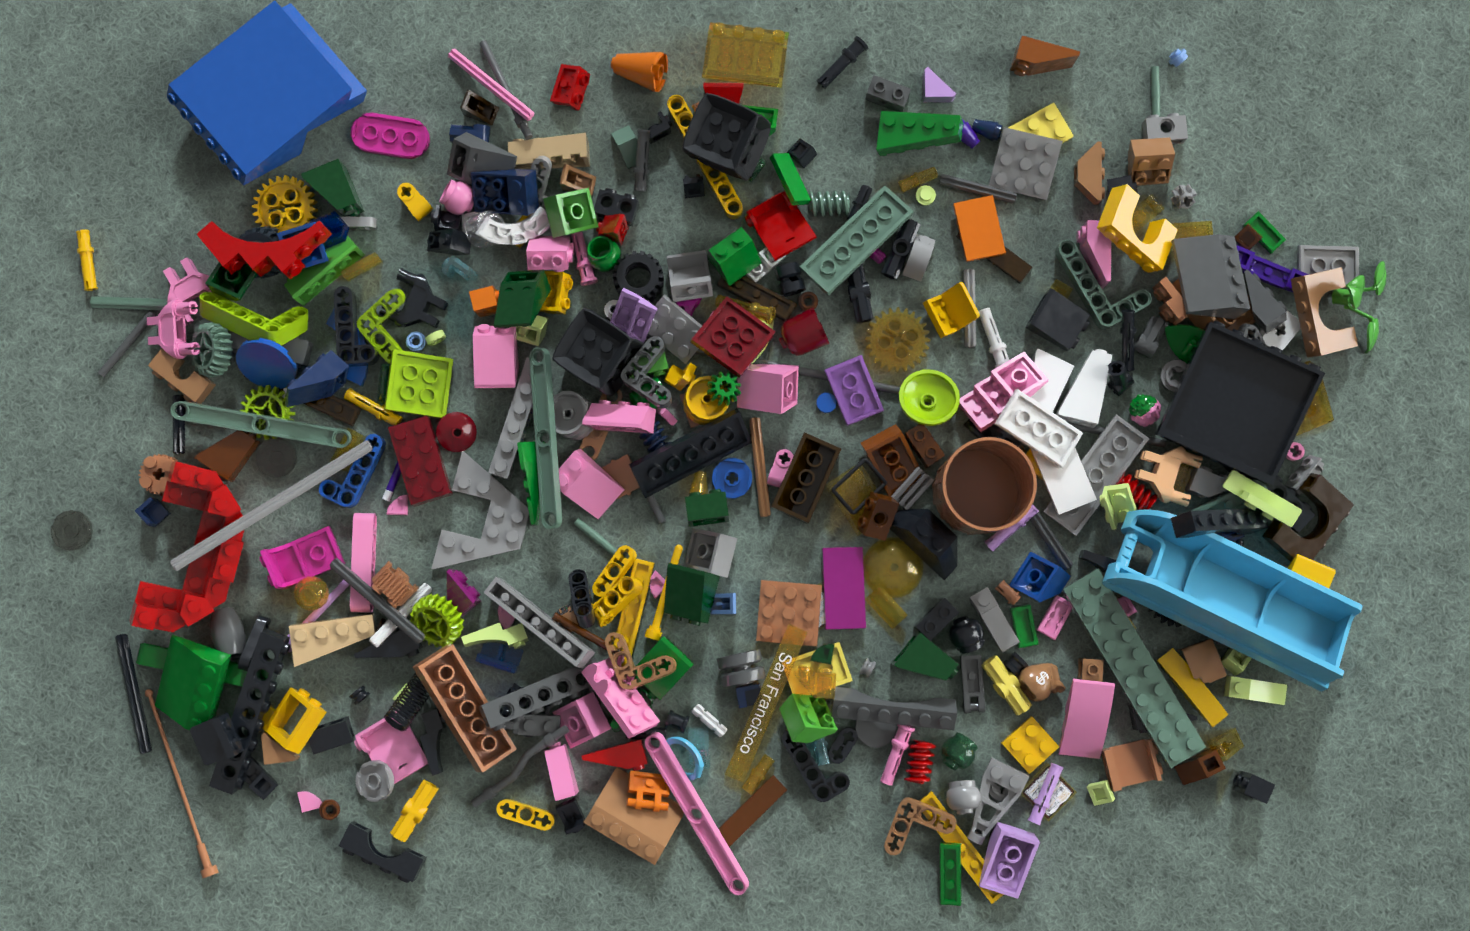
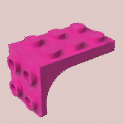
(301, 558)

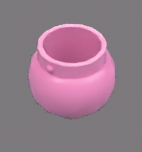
(457, 197)

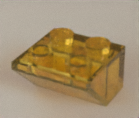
(819, 683)

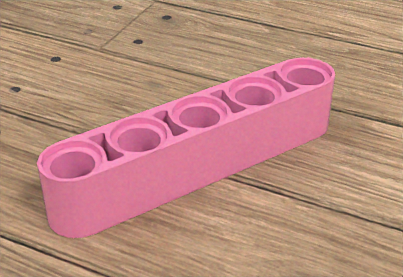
(363, 557)

